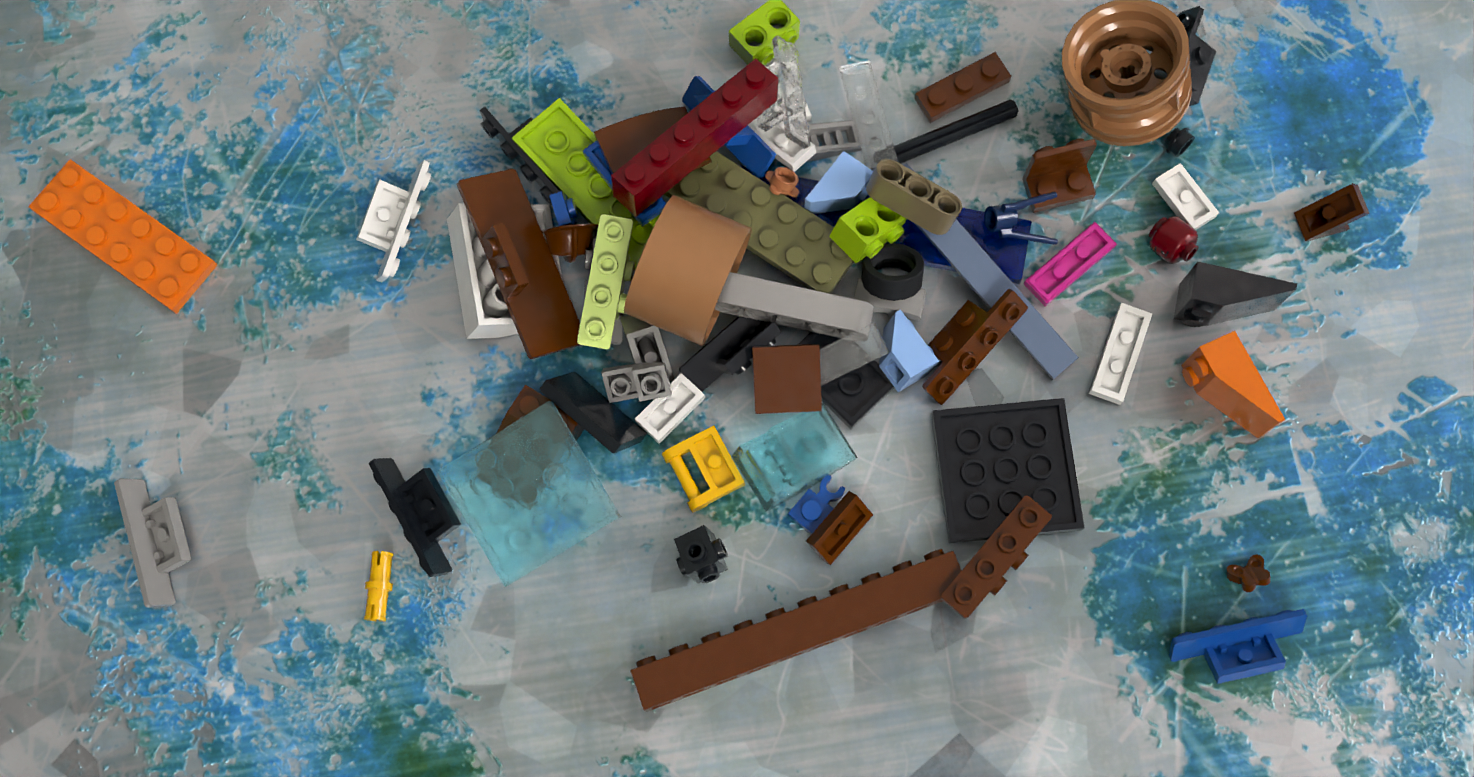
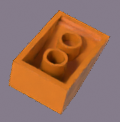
(1231, 383)

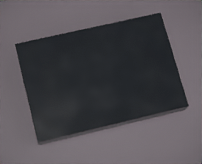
(855, 392)
(593, 412)

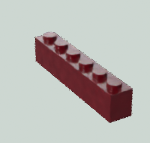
(695, 137)

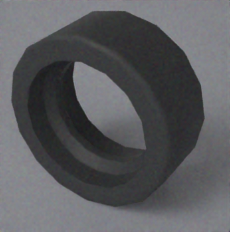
(888, 286)

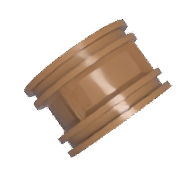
(1134, 91)

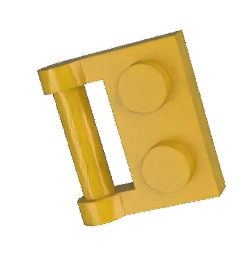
(714, 464)

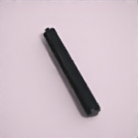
(956, 130)

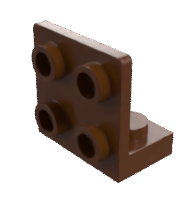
(1062, 172)

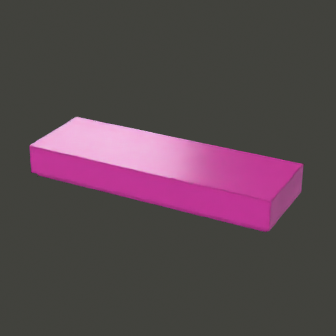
(1070, 264)

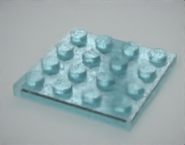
(528, 493)

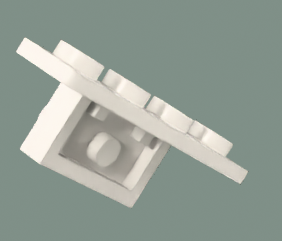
(388, 218)

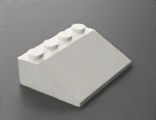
(480, 296)

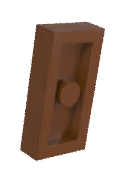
(839, 527)

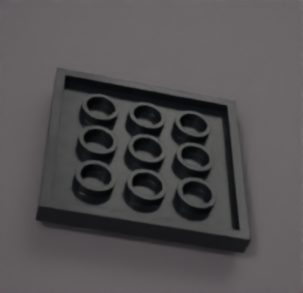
(1000, 455)

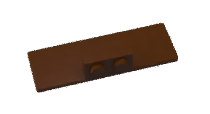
(521, 262)

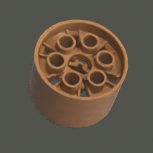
(686, 269)

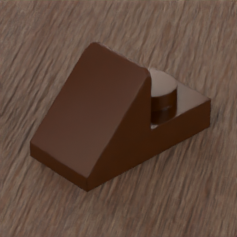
(1332, 213)

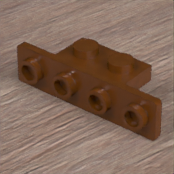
(968, 341)
(999, 553)

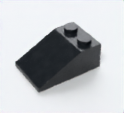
(1223, 294)

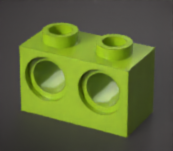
(759, 28)
(867, 229)

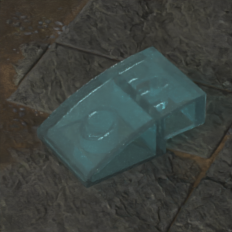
(793, 456)

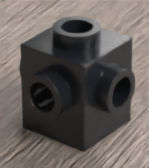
(701, 555)

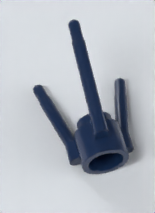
(1005, 216)

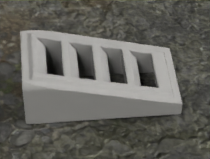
(824, 131)

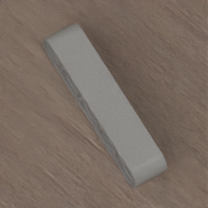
(793, 306)

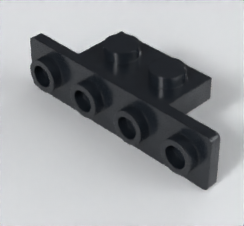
(1200, 52)
(512, 150)
(729, 351)
(420, 510)

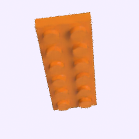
(123, 236)

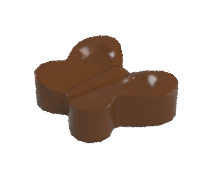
(1249, 575)

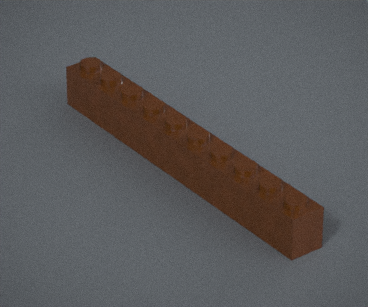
(795, 631)

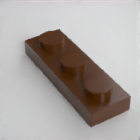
(962, 87)

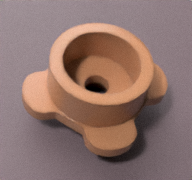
(783, 181)

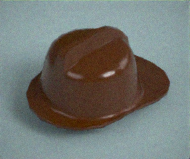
(570, 240)

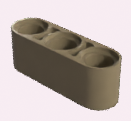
(913, 196)

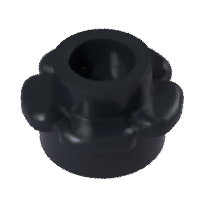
(1179, 141)

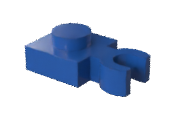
(564, 209)
(814, 507)

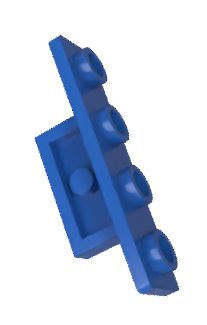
(746, 144)
(1241, 648)

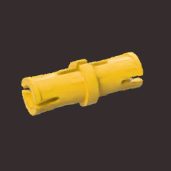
(378, 586)

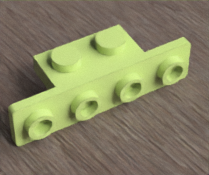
(606, 282)

